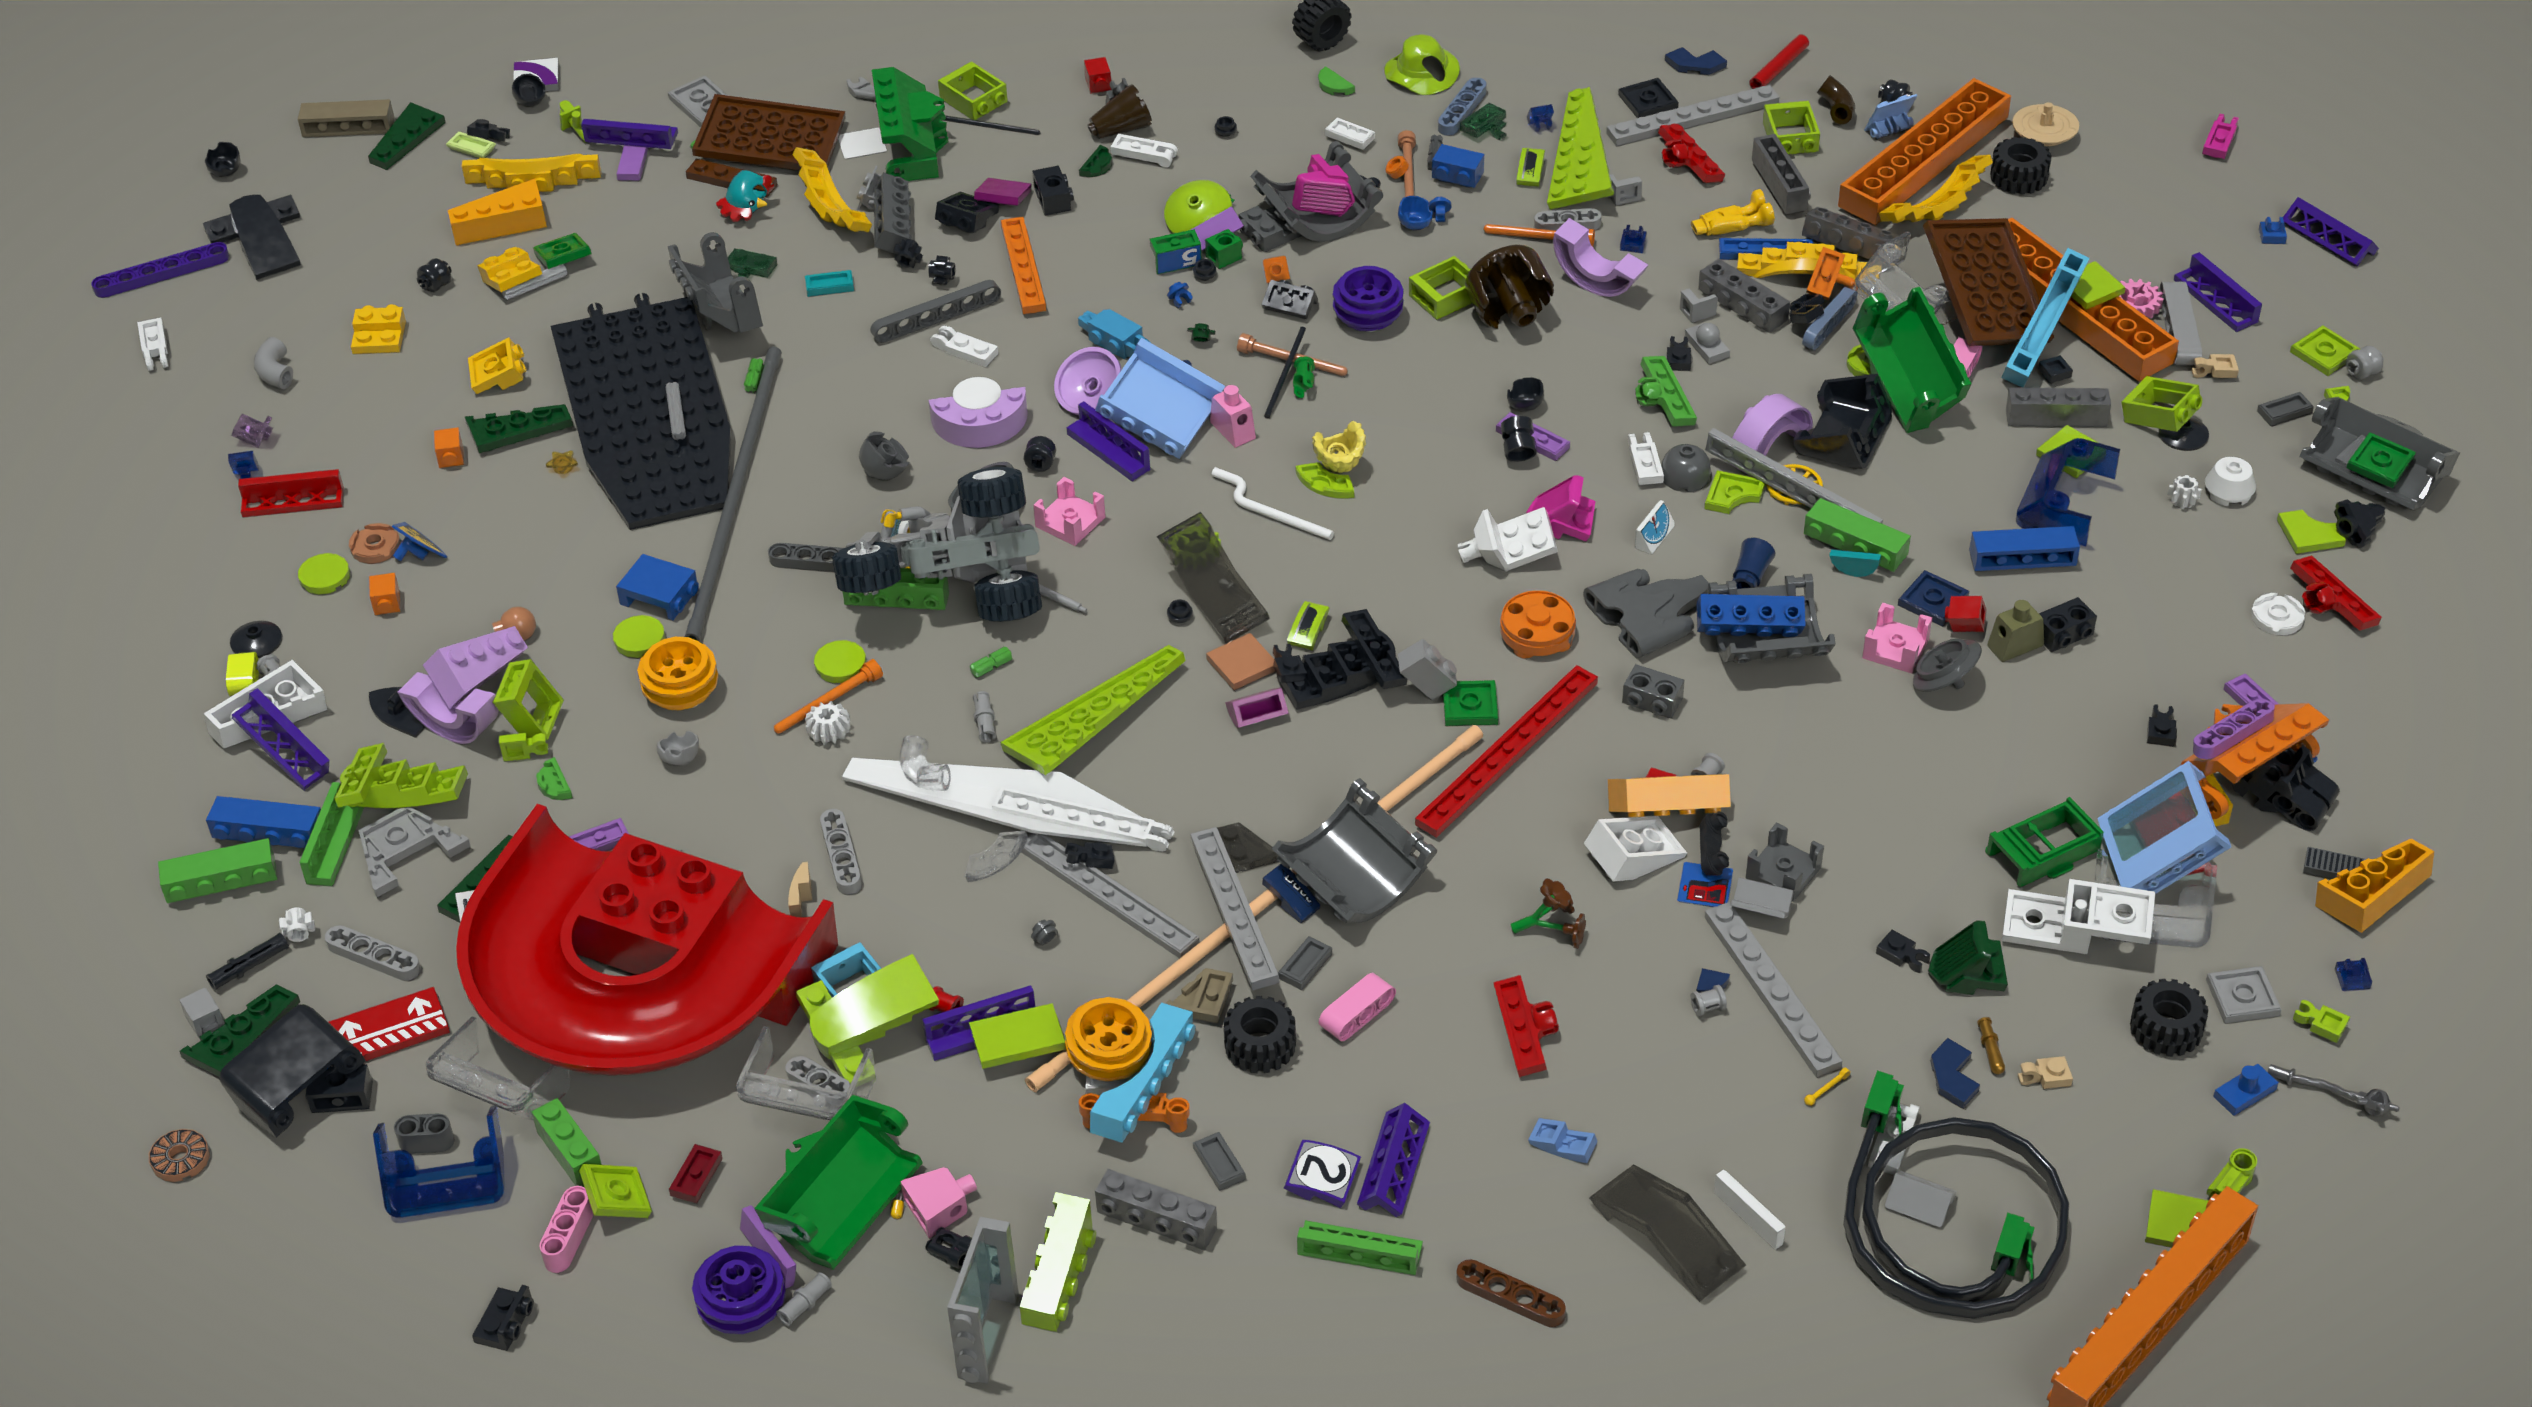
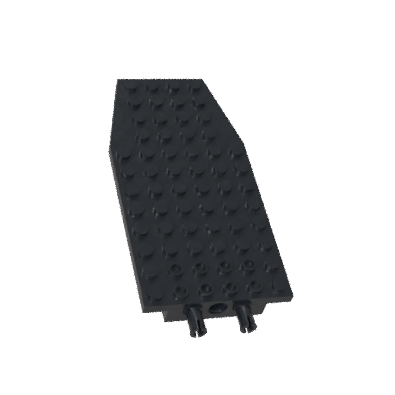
(618, 396)

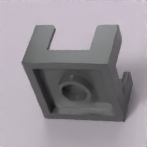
(1783, 863)

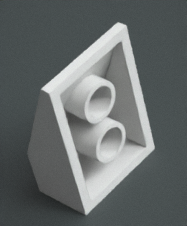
(1633, 846)

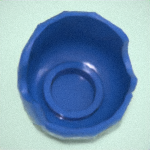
(1414, 212)

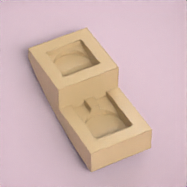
(800, 890)

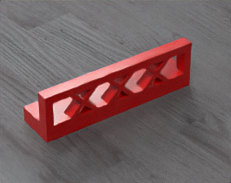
(291, 489)

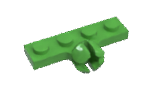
(1664, 389)

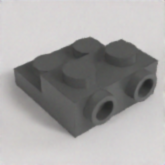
(1265, 228)

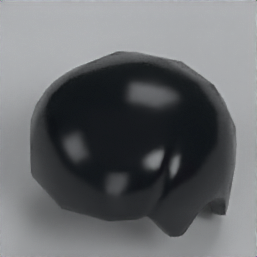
(528, 90)
(223, 159)
(1526, 394)

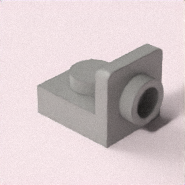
(1626, 190)

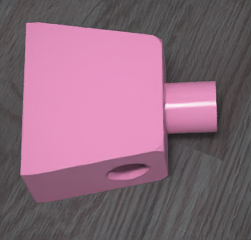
(1232, 416)
(937, 1198)

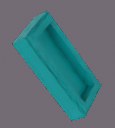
(829, 283)

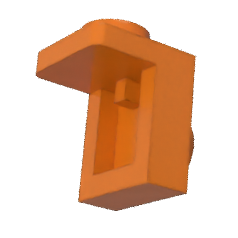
(1276, 268)

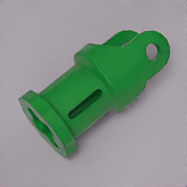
(1304, 374)

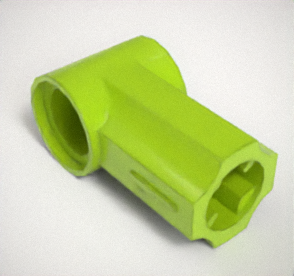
(2232, 1175)

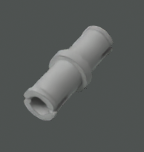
(984, 716)
(804, 1299)

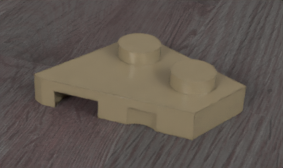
(1205, 995)

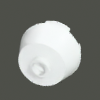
(2231, 481)

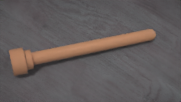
(1407, 142)
(1248, 344)

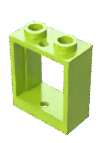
(971, 74)
(1799, 114)
(1423, 284)
(2139, 409)
(518, 679)

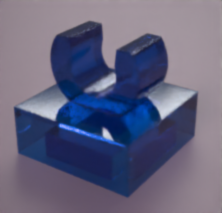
(1540, 114)
(1633, 240)
(243, 463)
(2353, 974)

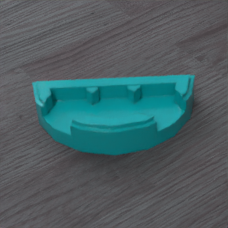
(1855, 563)

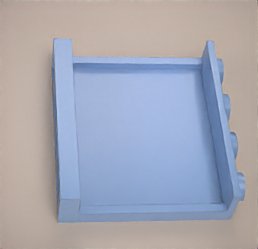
(1160, 398)

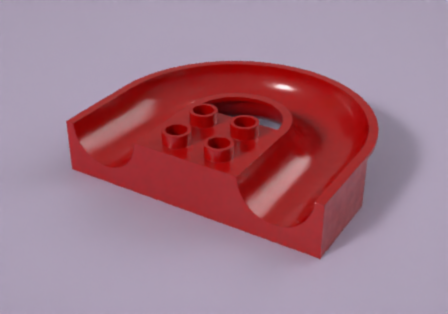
(686, 927)

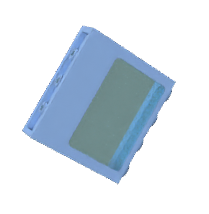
(2162, 832)

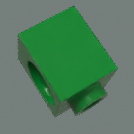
(1223, 248)

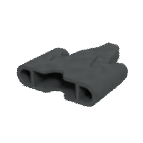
(1646, 613)

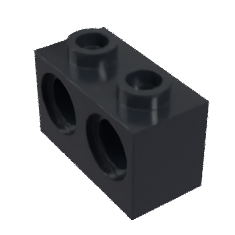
(2067, 624)

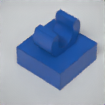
(2272, 232)

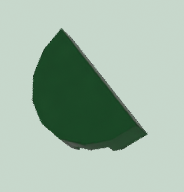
(1097, 163)

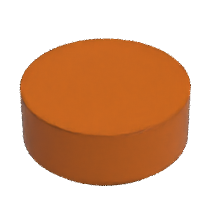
(1397, 167)

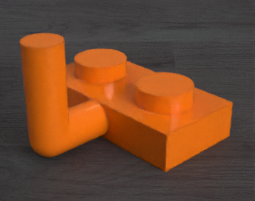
(1827, 273)

